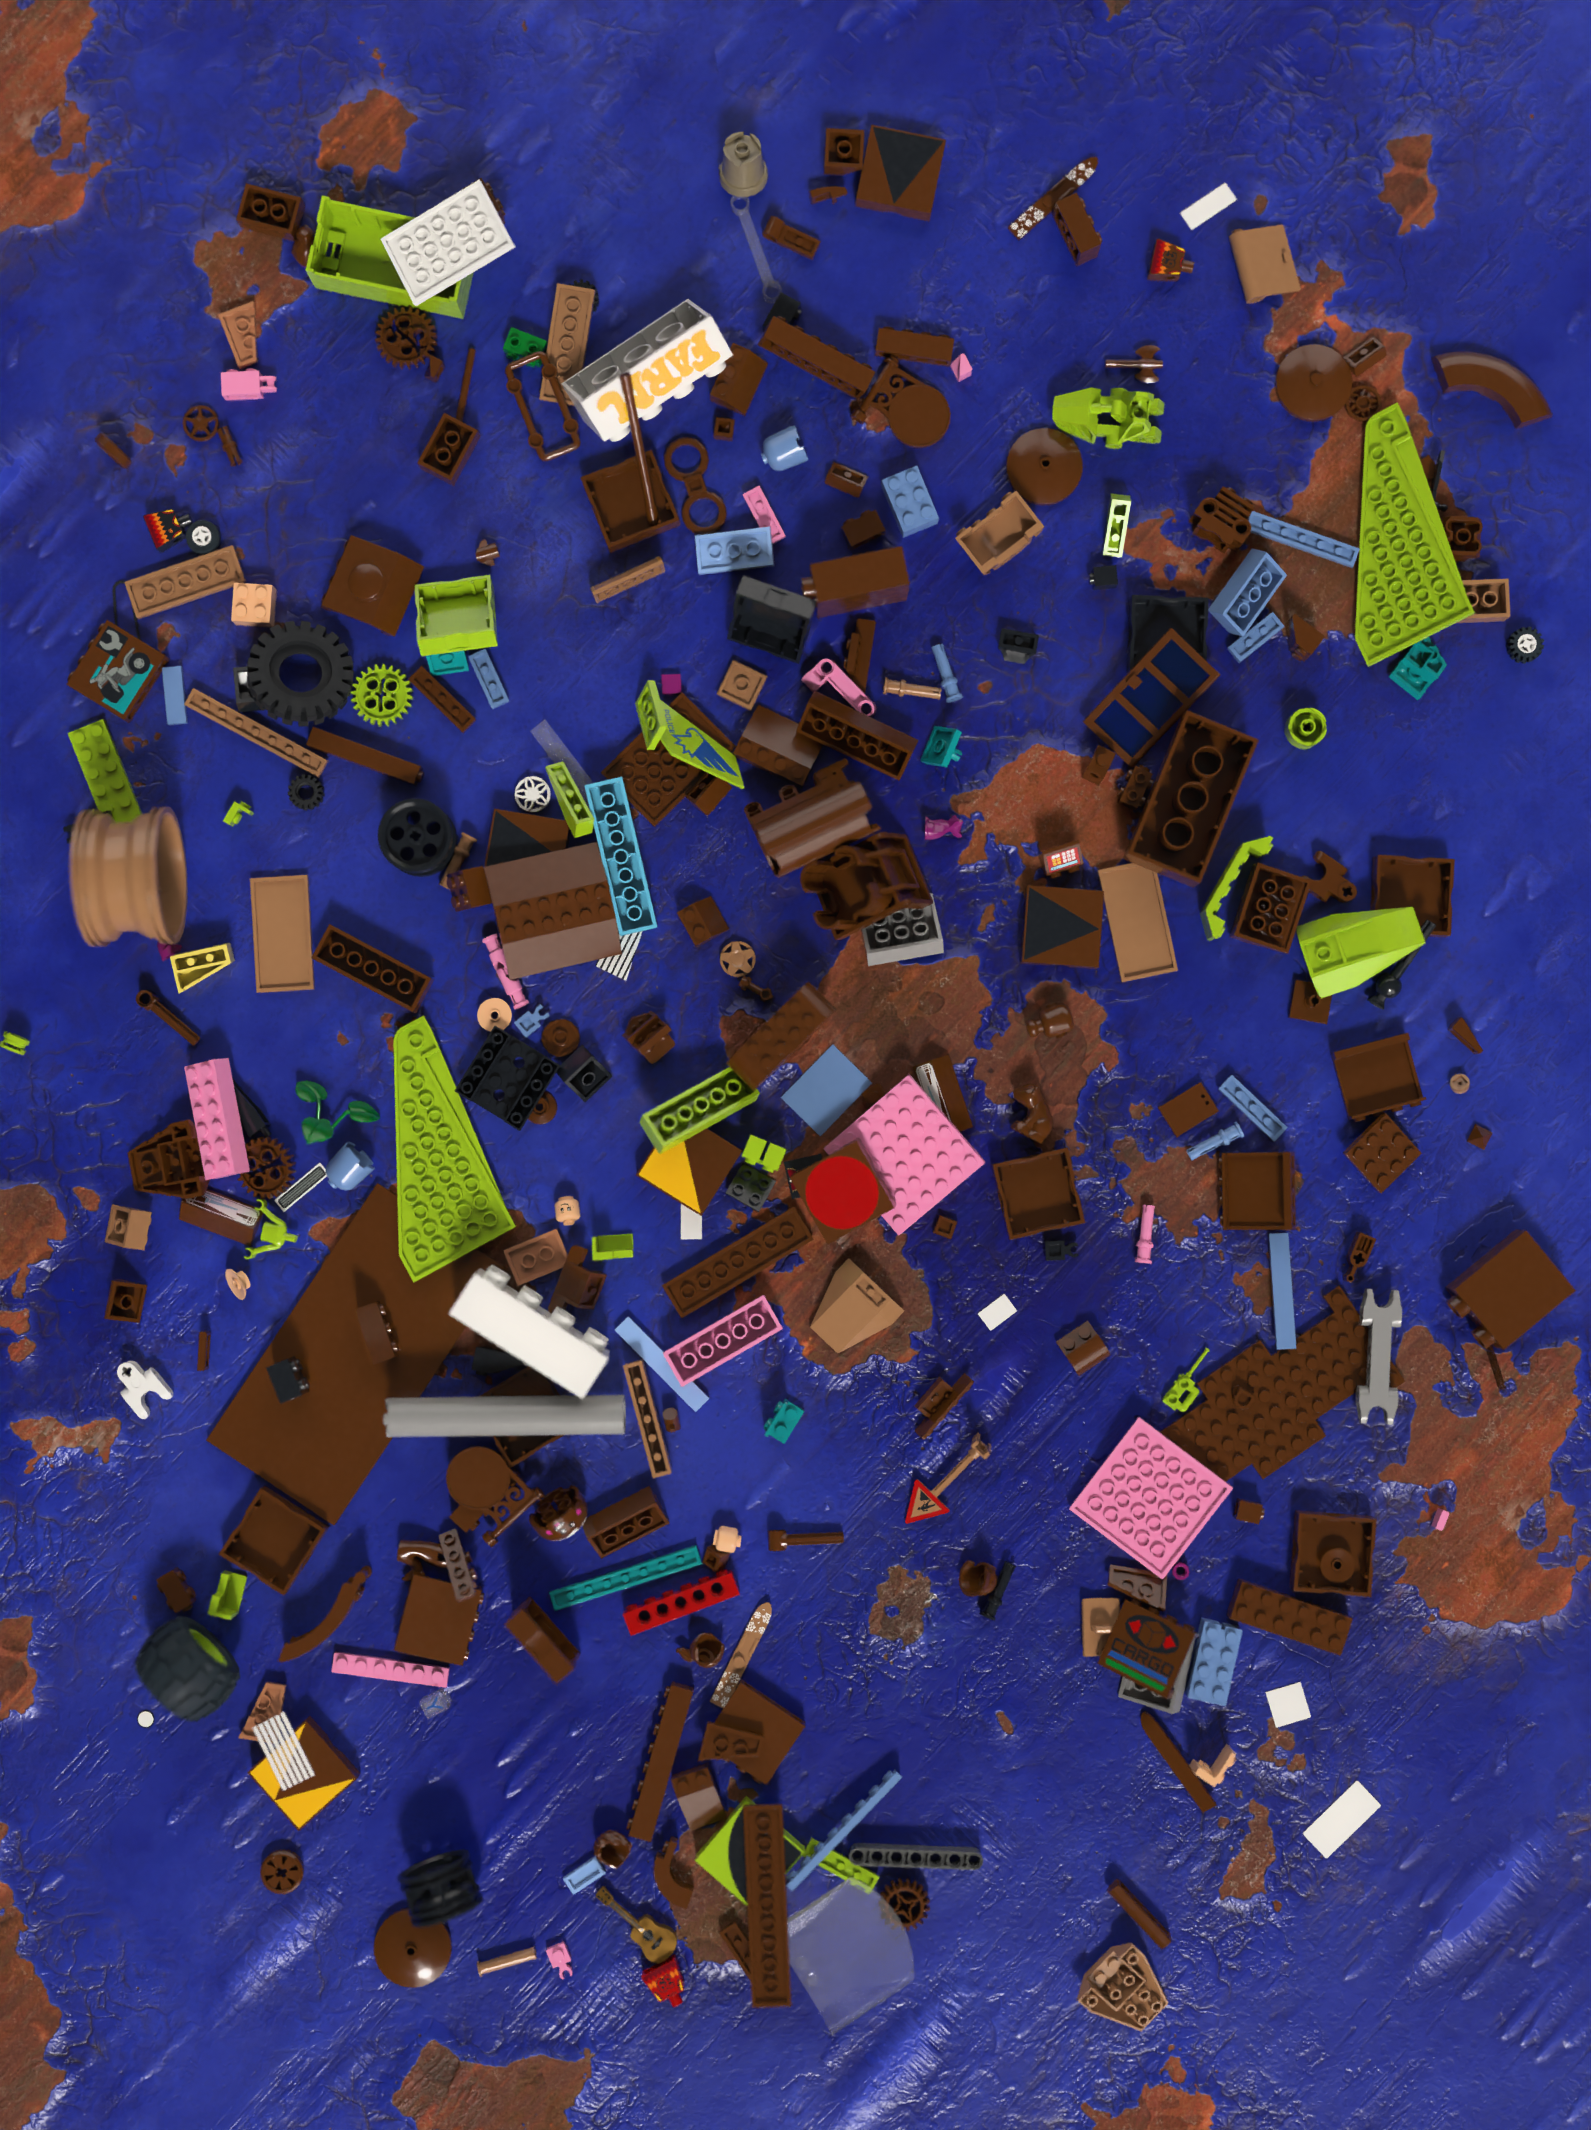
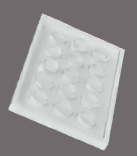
(447, 242)

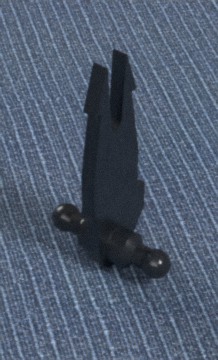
(1434, 485)

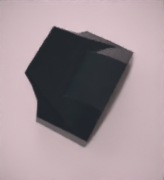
(1017, 645)

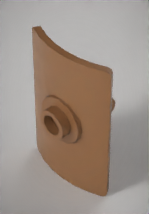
(1097, 1623)

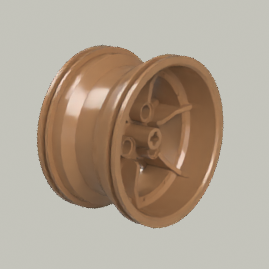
(129, 876)

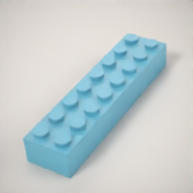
(621, 856)

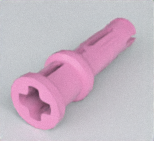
(1144, 1244)

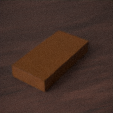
(204, 1350)

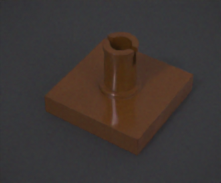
(1307, 1004)

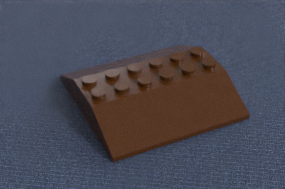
(553, 910)

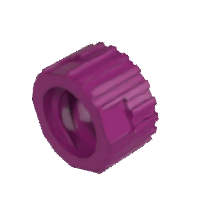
(1184, 1575)

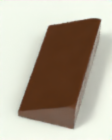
(1365, 356)
(846, 479)

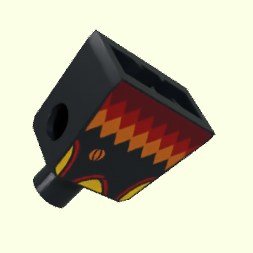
(167, 528)

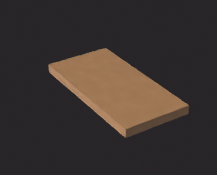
(1137, 922)
(282, 933)

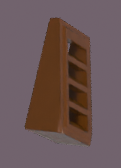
(1463, 1034)

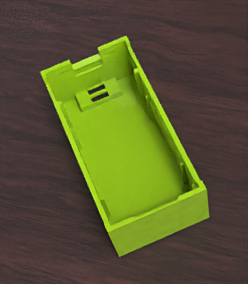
(364, 263)

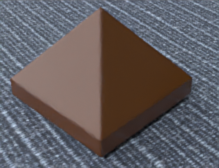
(1479, 1136)

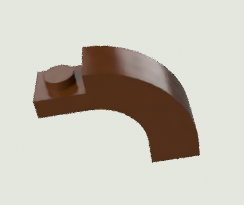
(672, 1888)

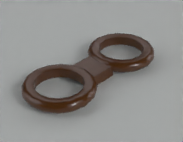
(695, 486)

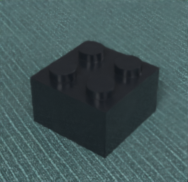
(288, 1379)

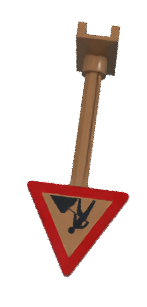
(925, 1502)

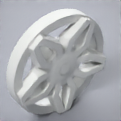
(532, 794)

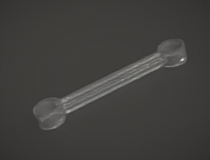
(756, 248)

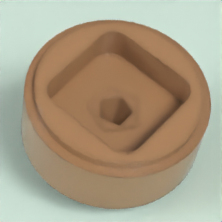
(1459, 1083)

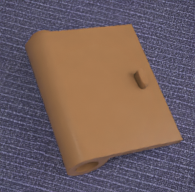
(1264, 262)

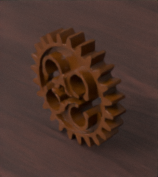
(417, 325)
(273, 1184)

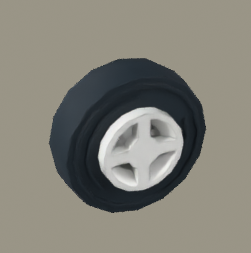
(199, 531)

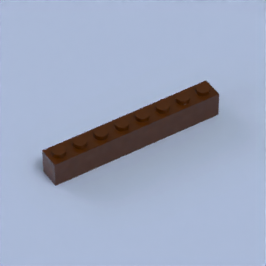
(661, 1761)

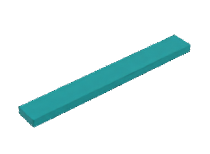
(625, 1577)

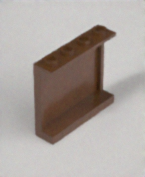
(1377, 1077)
(1258, 1191)
(435, 1622)
(759, 1714)

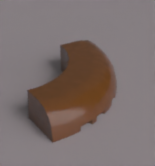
(1495, 380)

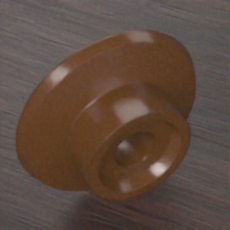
(547, 1113)
(1345, 1568)

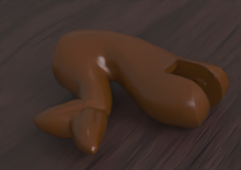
(427, 1551)

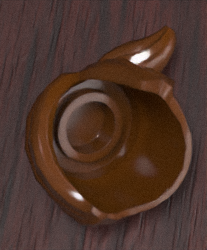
(704, 1650)

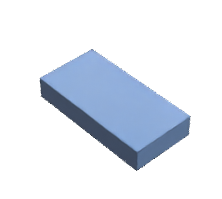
(584, 1875)

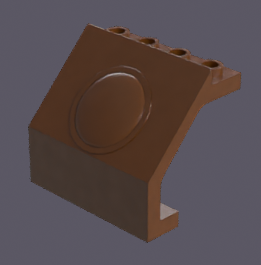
(372, 585)

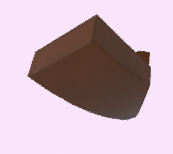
(821, 194)

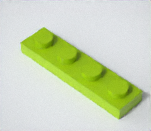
(842, 1866)

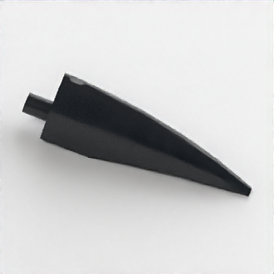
(250, 1114)

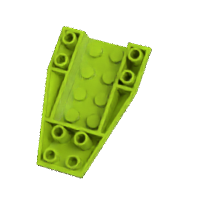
(1356, 946)

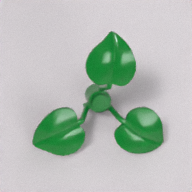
(320, 1129)

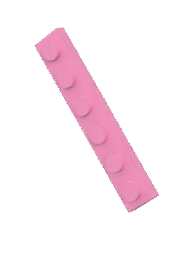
(390, 1669)

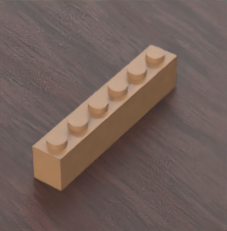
(647, 1418)

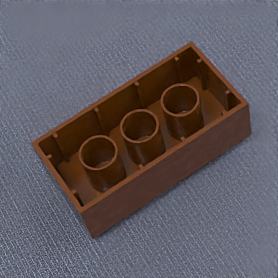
(1190, 799)

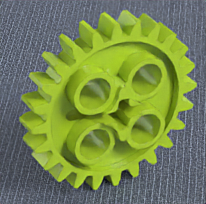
(399, 695)

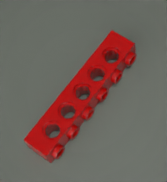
(637, 1624)

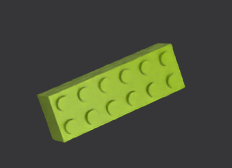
(697, 1109)

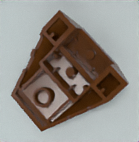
(169, 1163)

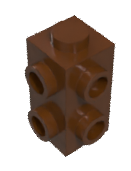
(1137, 782)
(176, 1590)

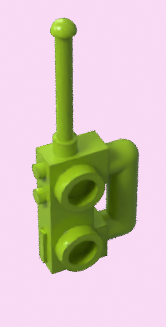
(1183, 1383)

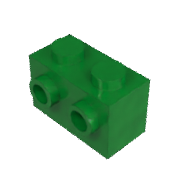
(522, 344)

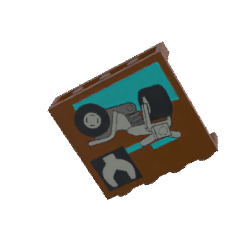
(117, 671)

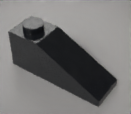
(492, 1360)

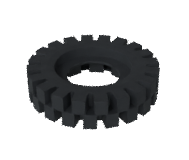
(292, 705)

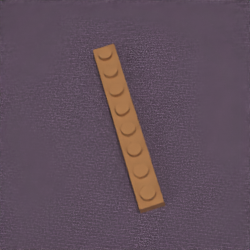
(256, 732)

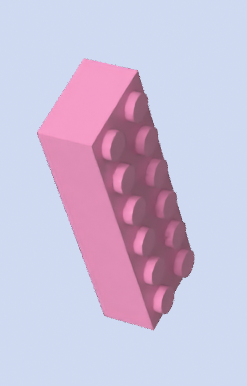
(217, 1118)
(722, 1340)

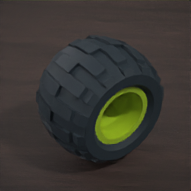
(187, 1669)

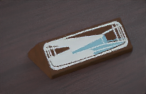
(941, 1085)
(222, 1216)

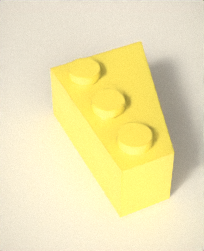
(199, 964)

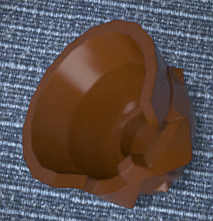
(977, 1579)

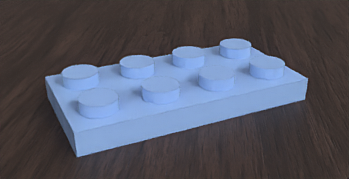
(734, 550)

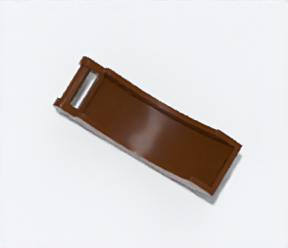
(347, 1597)

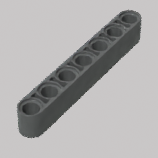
(923, 1862)

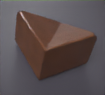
(435, 369)
(724, 429)
(715, 1559)

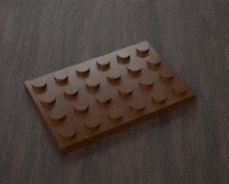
(656, 779)

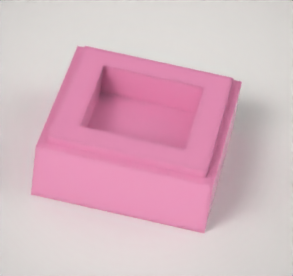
(1440, 1519)

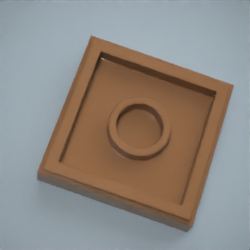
(742, 685)

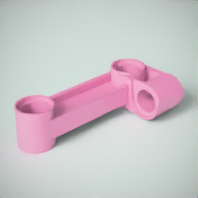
(841, 682)

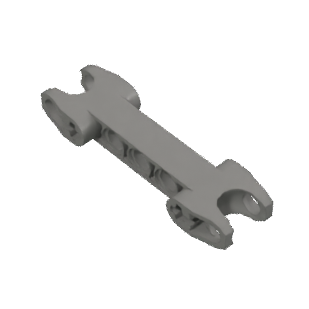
(1378, 1356)

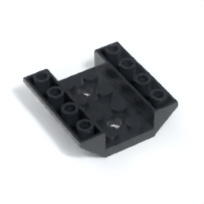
(495, 1070)

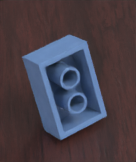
(909, 501)

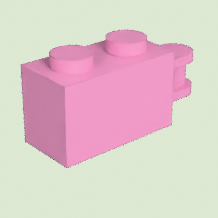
(245, 384)

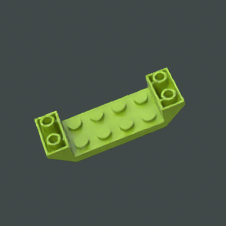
(1212, 924)

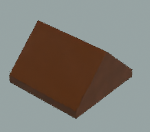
(125, 1301)

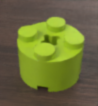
(1316, 728)

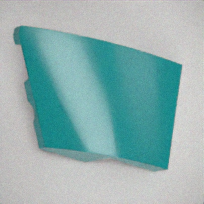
(1418, 668)

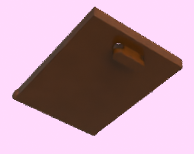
(1188, 1109)

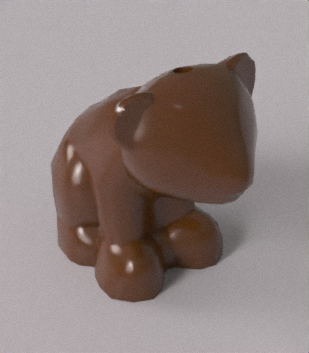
(1039, 1120)

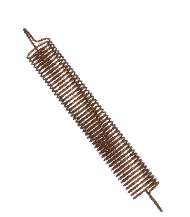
(1494, 1364)

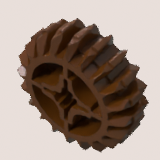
(910, 1900)

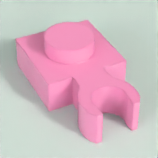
(560, 1956)

